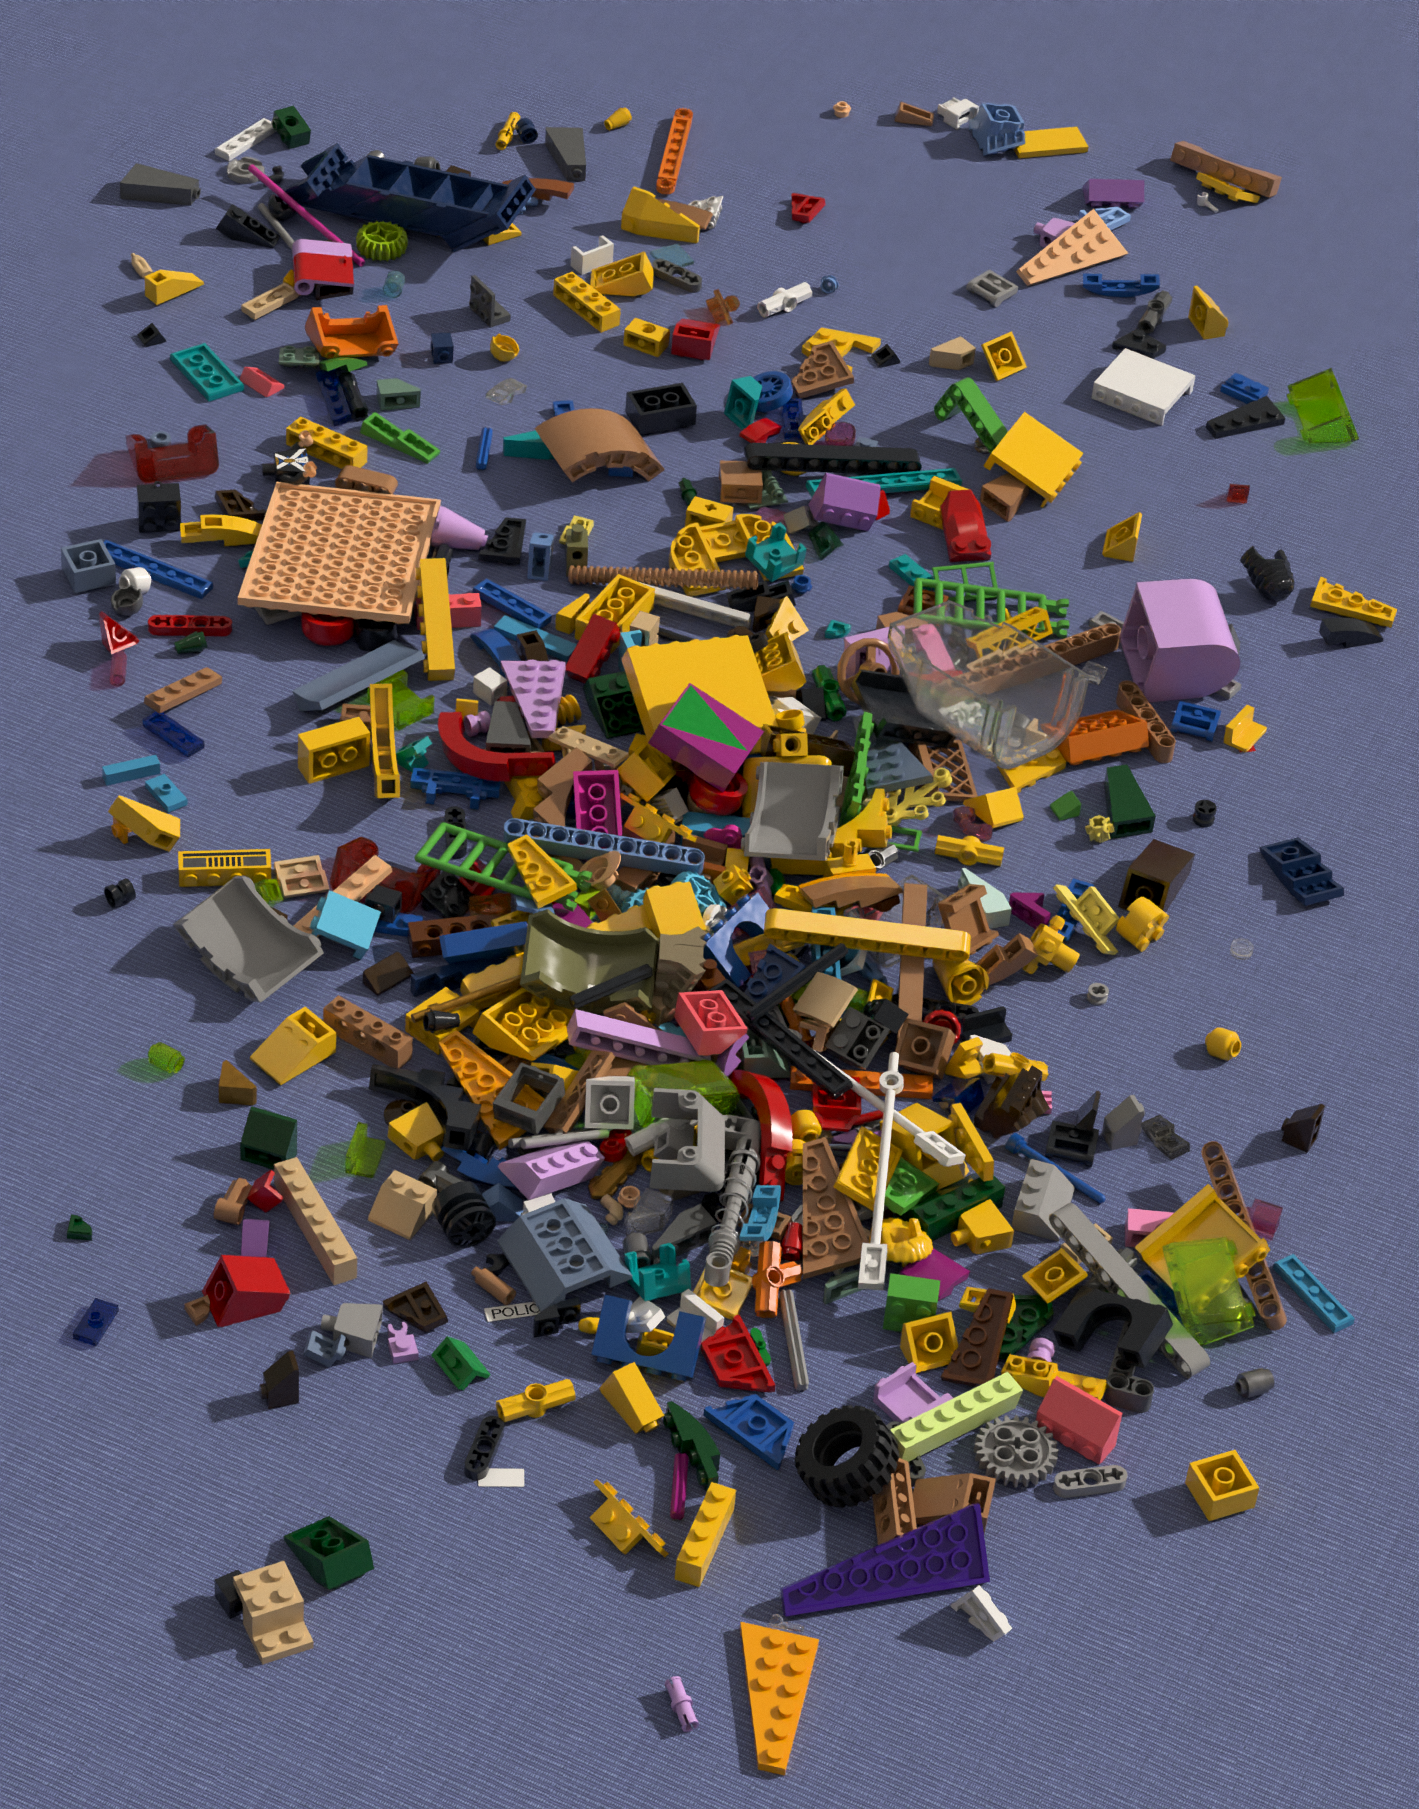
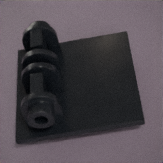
(447, 896)

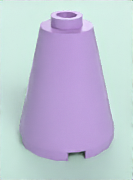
(456, 531)

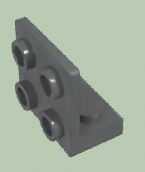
(484, 304)

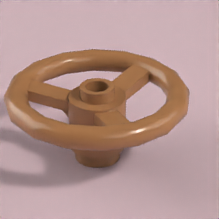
(870, 664)

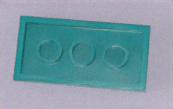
(206, 372)

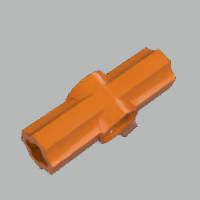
(772, 1277)

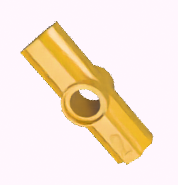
(969, 850)
(1001, 1064)
(535, 1400)

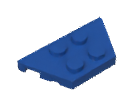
(755, 1426)

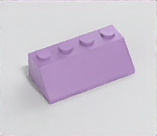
(553, 1168)

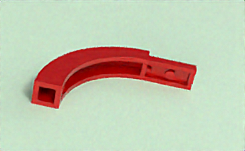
(485, 763)
(774, 1123)

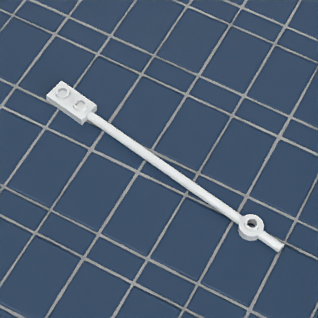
(929, 1141)
(873, 1253)

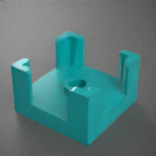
(774, 555)
(661, 1278)

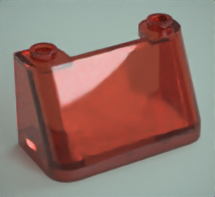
(175, 461)
(360, 850)

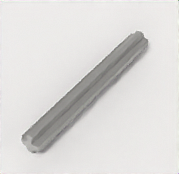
(794, 1340)

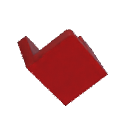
(263, 1194)

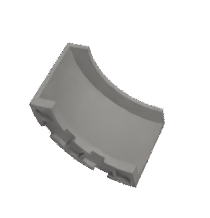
(794, 811)
(247, 940)

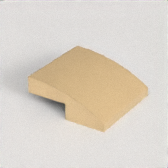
(301, 876)
(825, 999)

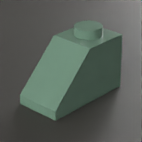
(397, 394)

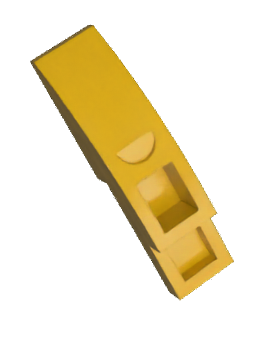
(824, 416)
(221, 527)
(1038, 1376)

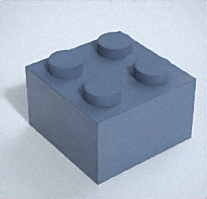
(88, 565)

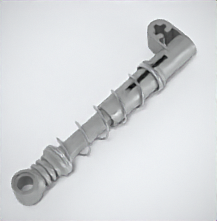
(725, 1241)

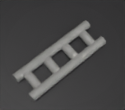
(558, 1138)

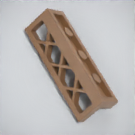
(573, 1102)

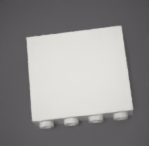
(1142, 386)

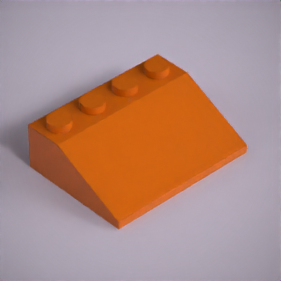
(1104, 735)

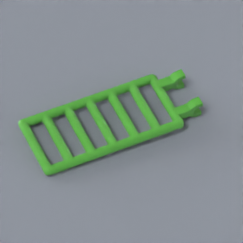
(981, 591)
(484, 877)

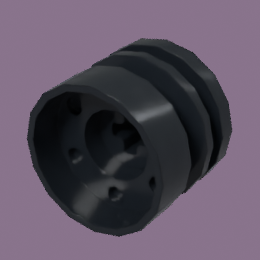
(463, 1214)

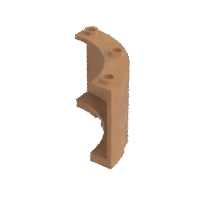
(594, 439)

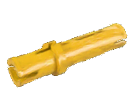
(506, 137)

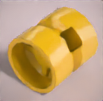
(791, 719)
(794, 1163)

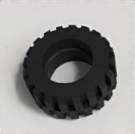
(861, 1474)

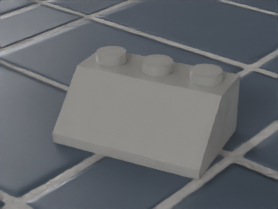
(1041, 1194)

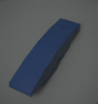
(447, 975)

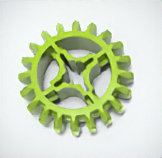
(381, 241)

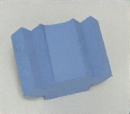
(997, 128)

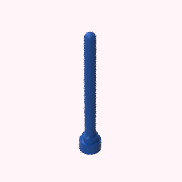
(1017, 1145)

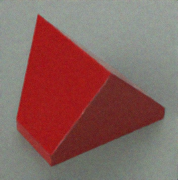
(114, 635)

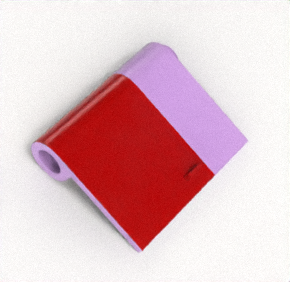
(321, 264)

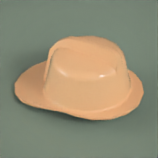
(603, 869)

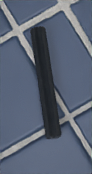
(610, 986)

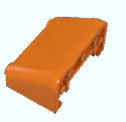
(352, 336)

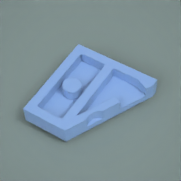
(1111, 216)

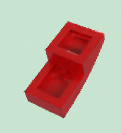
(760, 430)

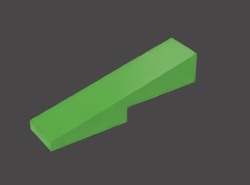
(406, 442)

